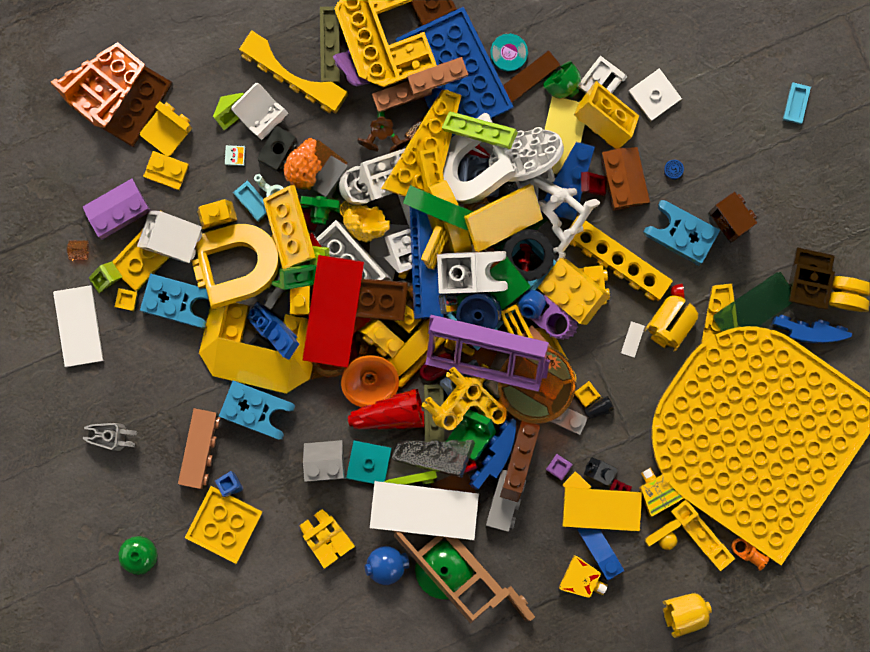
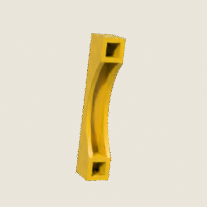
(325, 93)

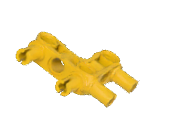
(460, 401)

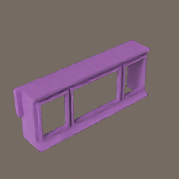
(490, 339)

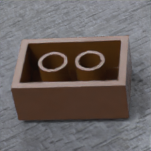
(733, 216)

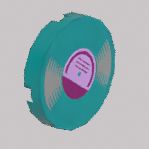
(509, 52)

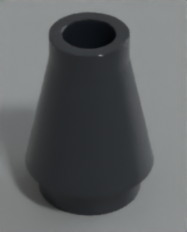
(600, 407)

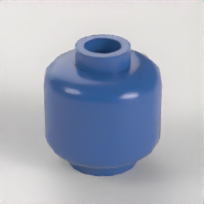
(532, 304)

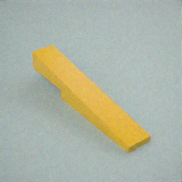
(432, 174)

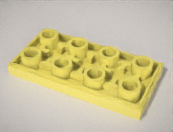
(566, 125)

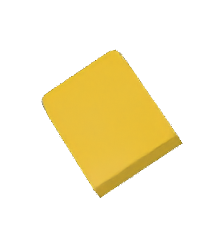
(576, 481)

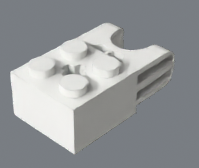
(475, 272)

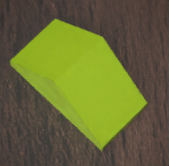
(105, 276)

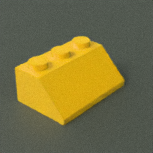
(607, 115)

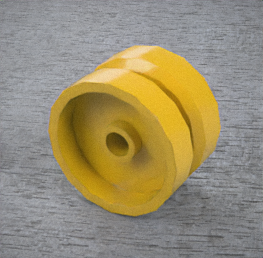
(849, 294)

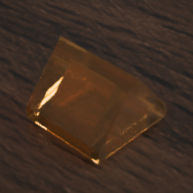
(77, 250)

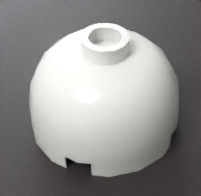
(351, 189)

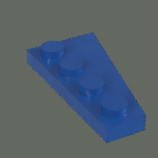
(570, 177)

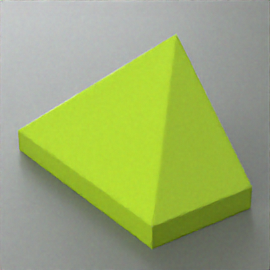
(224, 113)

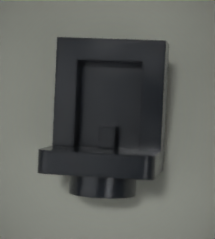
(600, 471)

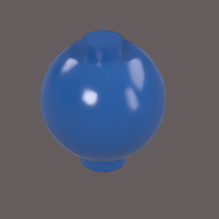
(386, 565)

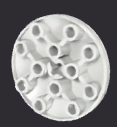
(533, 155)

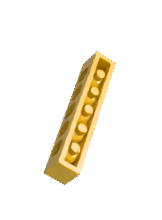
(613, 248)

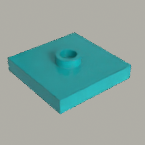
(368, 462)

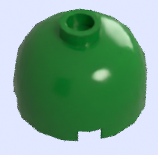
(564, 82)
(137, 555)

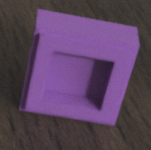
(559, 467)

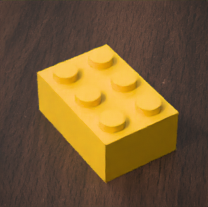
(573, 291)

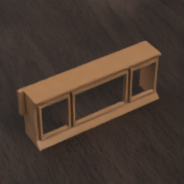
(471, 561)

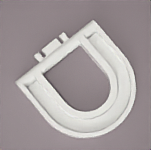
(487, 181)

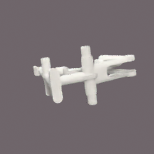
(559, 196)

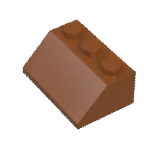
(624, 178)

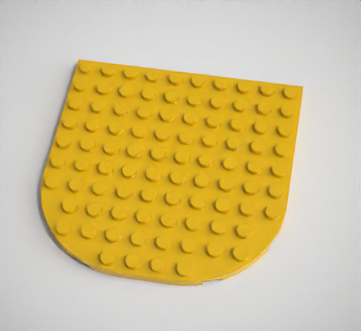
(758, 434)

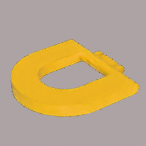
(243, 287)

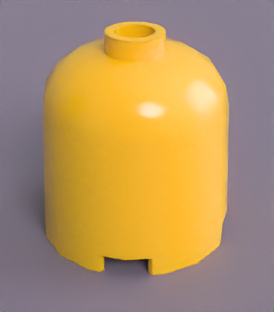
(686, 614)

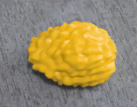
(365, 222)

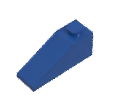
(601, 552)

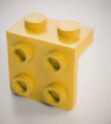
(166, 129)

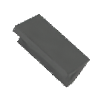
(329, 177)

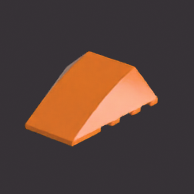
(100, 84)

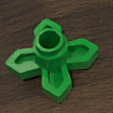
(320, 208)

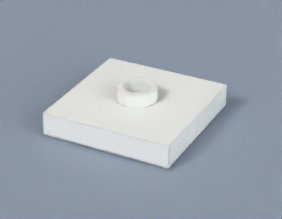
(655, 95)

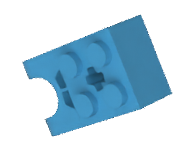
(677, 233)
(180, 300)
(259, 411)

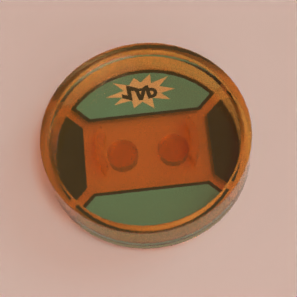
(553, 395)

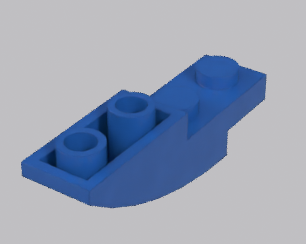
(274, 329)
(818, 333)
(500, 448)

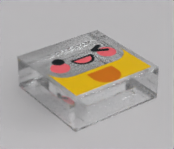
(448, 302)

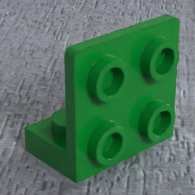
(476, 428)

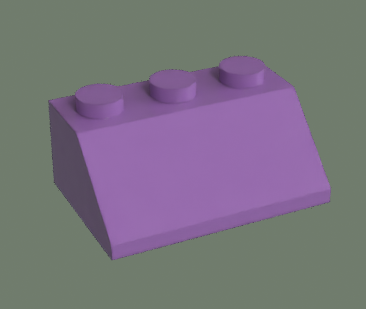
(116, 209)

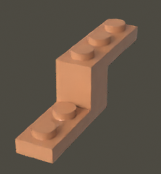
(420, 84)

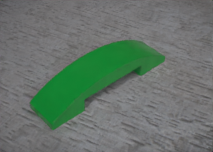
(436, 207)

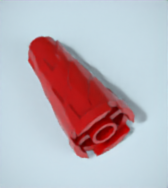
(397, 412)

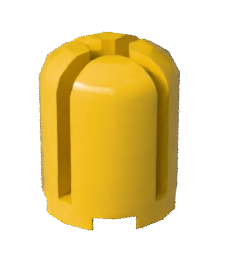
(663, 318)

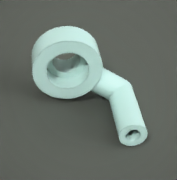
(266, 187)

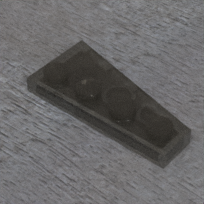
(437, 456)

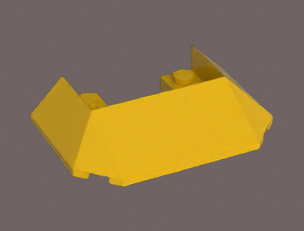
(369, 47)
(247, 363)

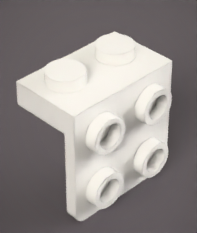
(259, 111)

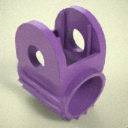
(549, 318)

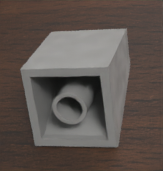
(323, 461)

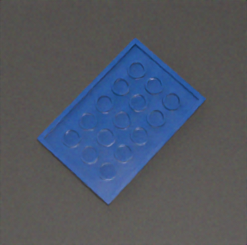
(456, 37)

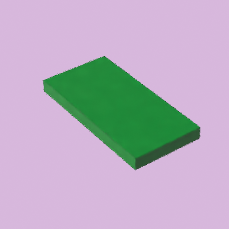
(504, 272)

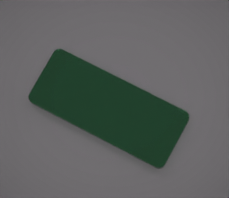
(756, 304)

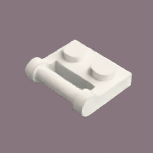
(600, 72)

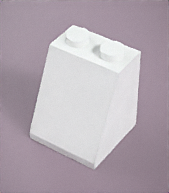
(170, 236)

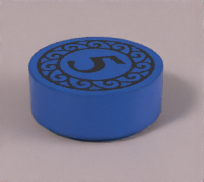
(673, 169)

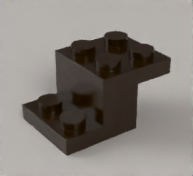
(811, 278)

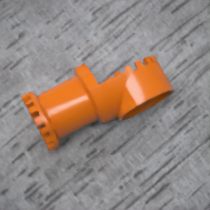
(751, 554)

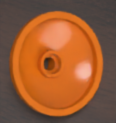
(367, 390)

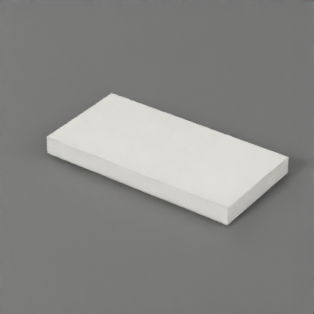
(78, 326)

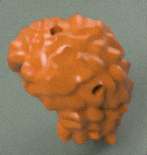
(303, 165)

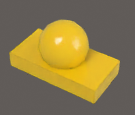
(664, 536)

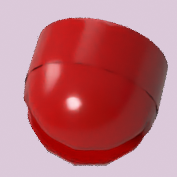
(677, 290)

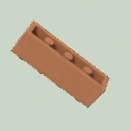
(198, 448)

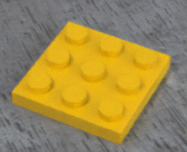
(223, 525)

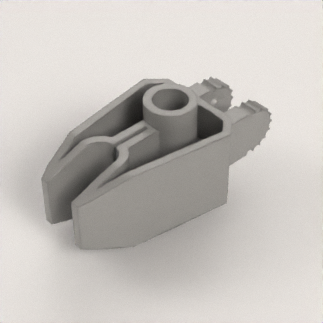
(112, 436)

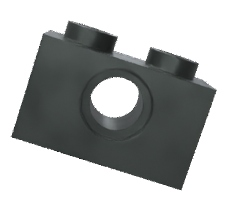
(277, 138)

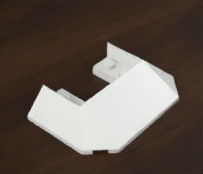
(374, 174)

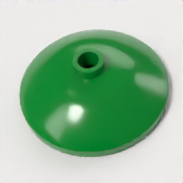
(443, 556)

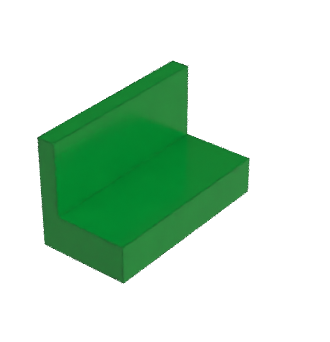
(296, 277)

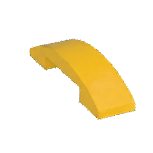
(458, 238)
(412, 349)
(702, 535)

